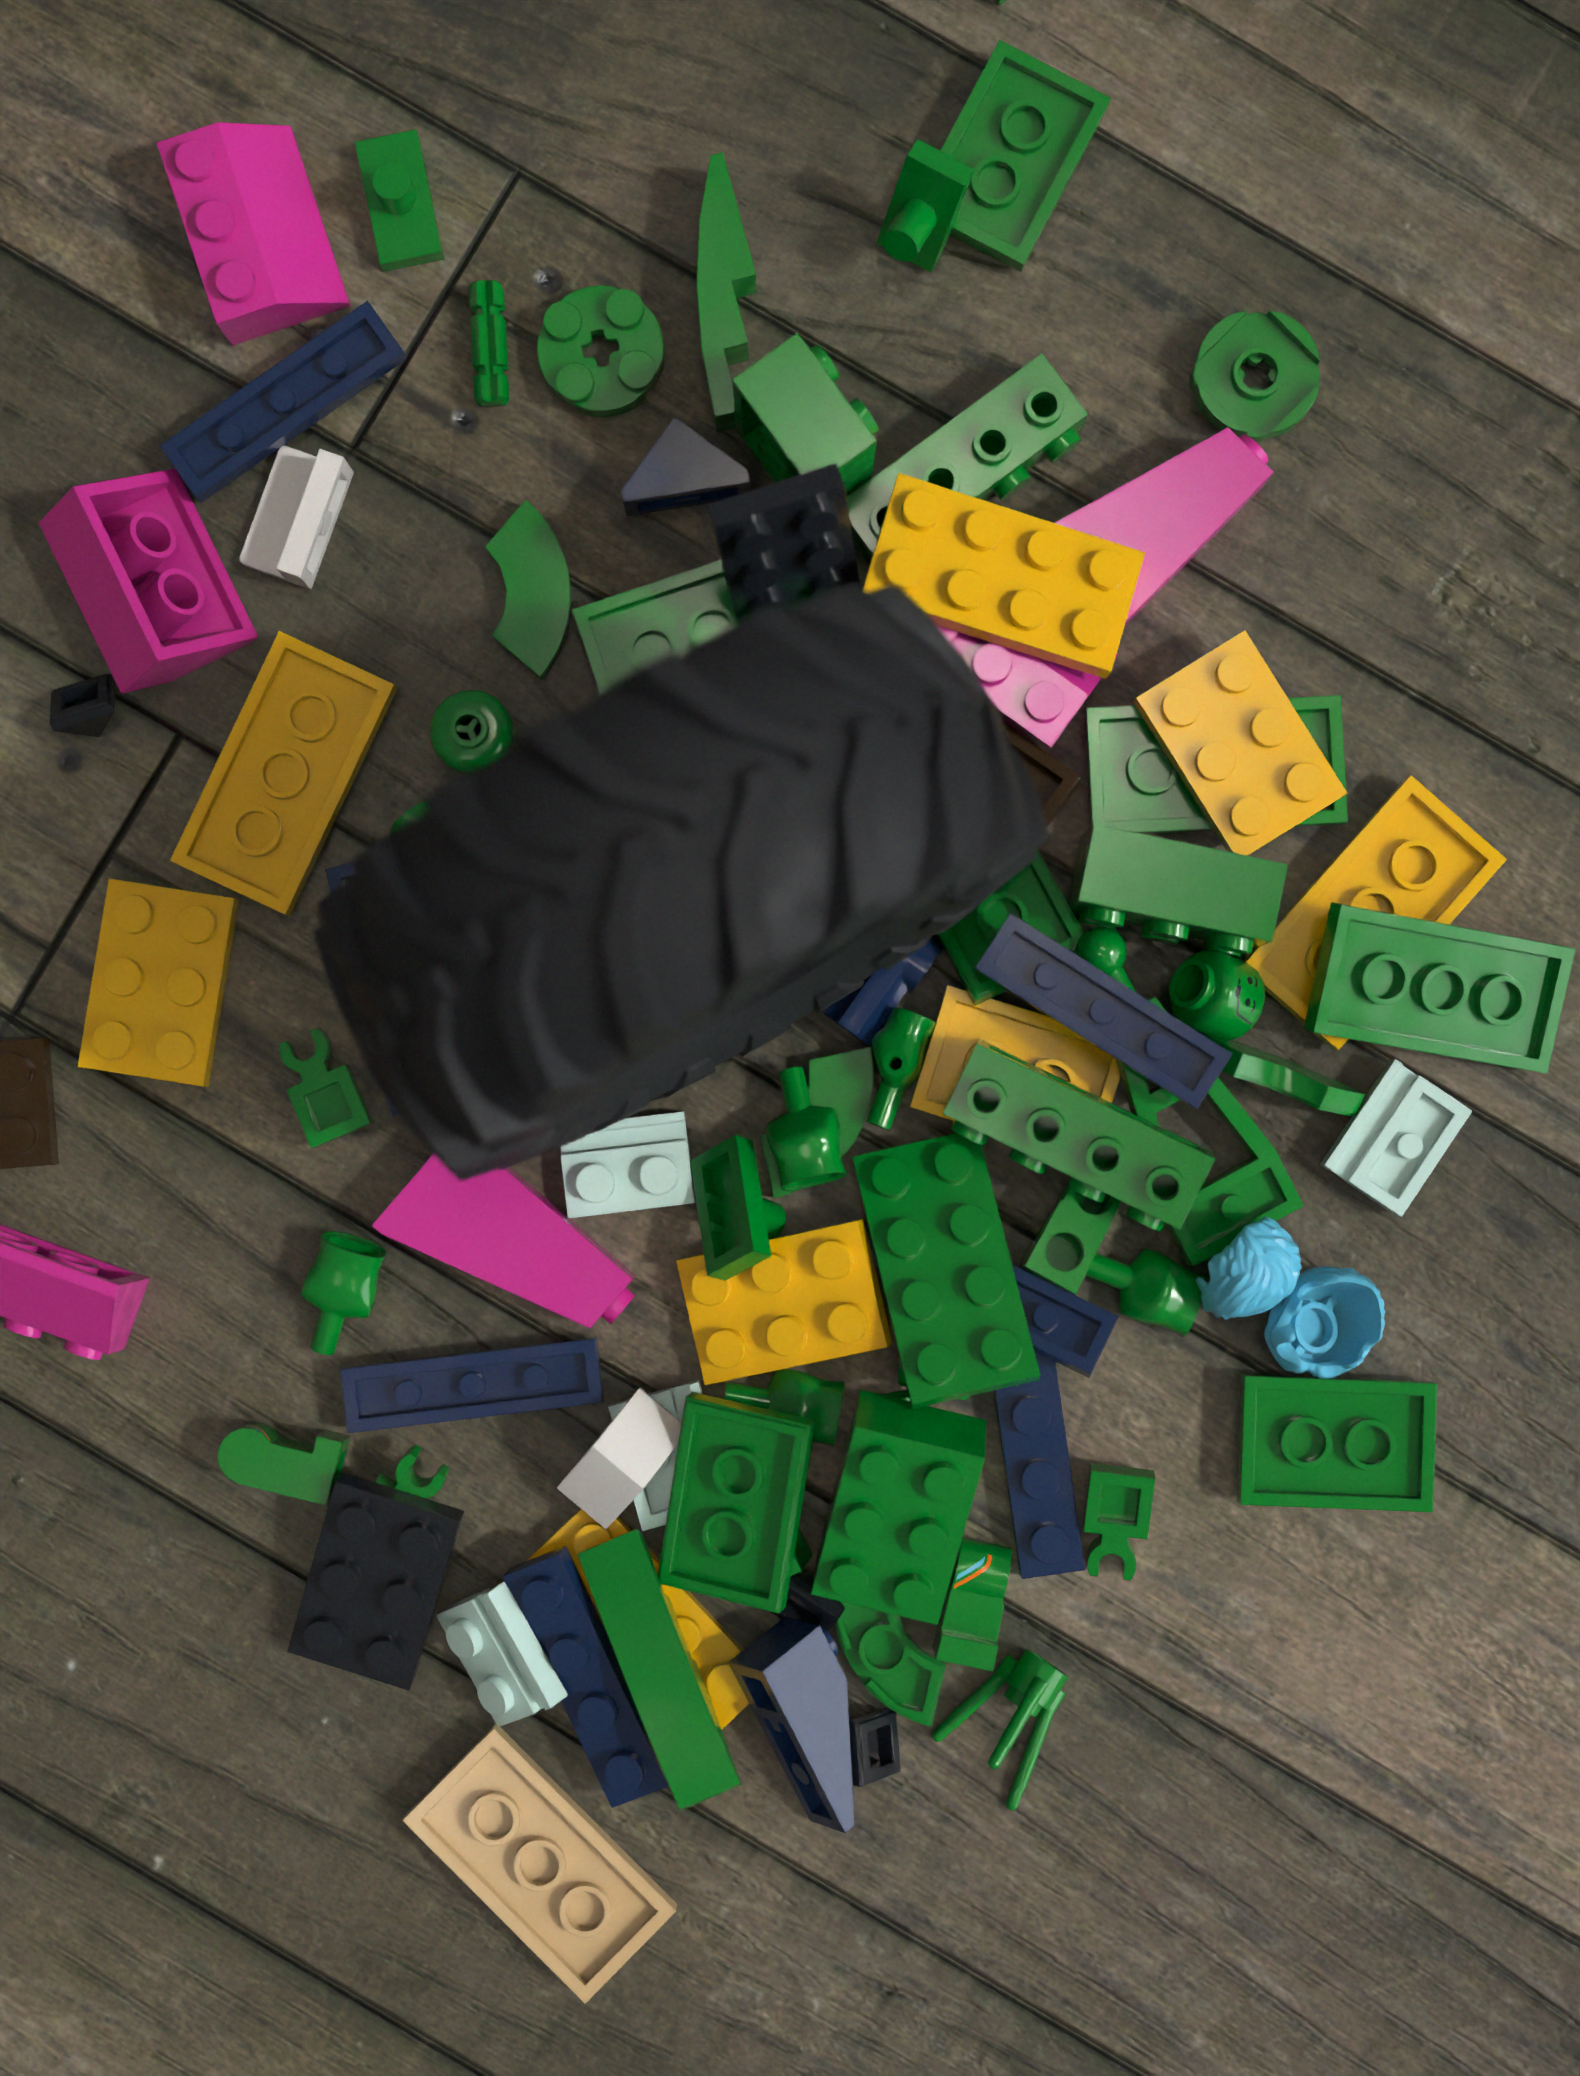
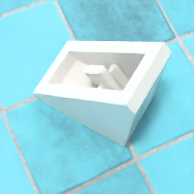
(622, 1459)

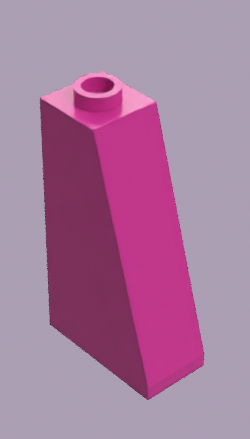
(1176, 507)
(510, 1238)

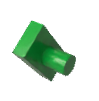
(399, 200)
(924, 206)
(731, 1208)

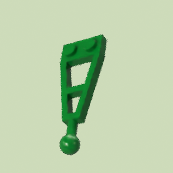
(1233, 1197)

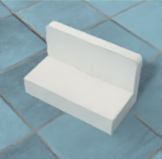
(297, 515)

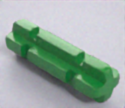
(488, 343)

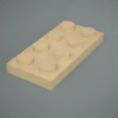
(540, 1863)

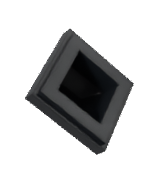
(83, 706)
(808, 1607)
(874, 1746)

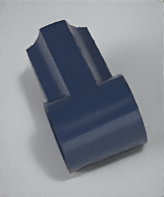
(869, 1006)

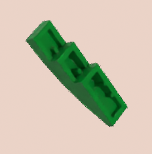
(723, 276)
(659, 1669)

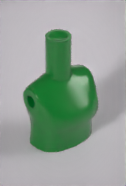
(899, 1058)
(804, 1137)
(341, 1285)
(1152, 1289)
(797, 1395)

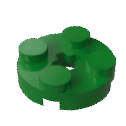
(620, 319)
(1256, 339)

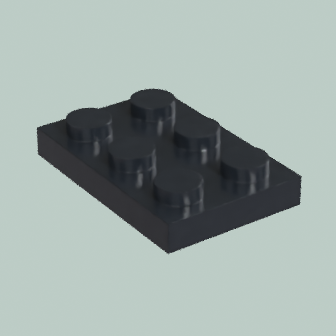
(785, 542)
(375, 1580)

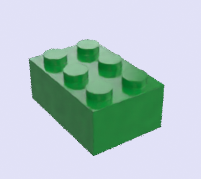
(799, 417)
(1175, 890)
(899, 1507)

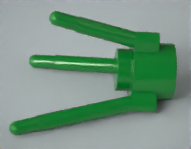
(1035, 1690)

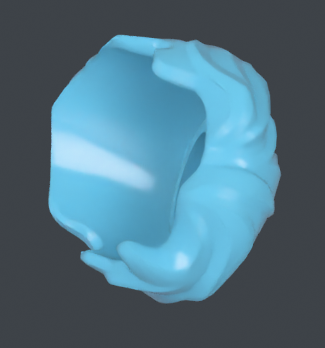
(1252, 1272)
(1326, 1322)

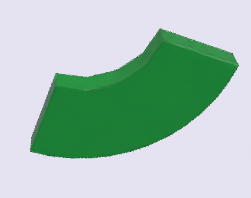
(537, 590)
(1289, 1078)
(840, 1083)
(891, 1662)

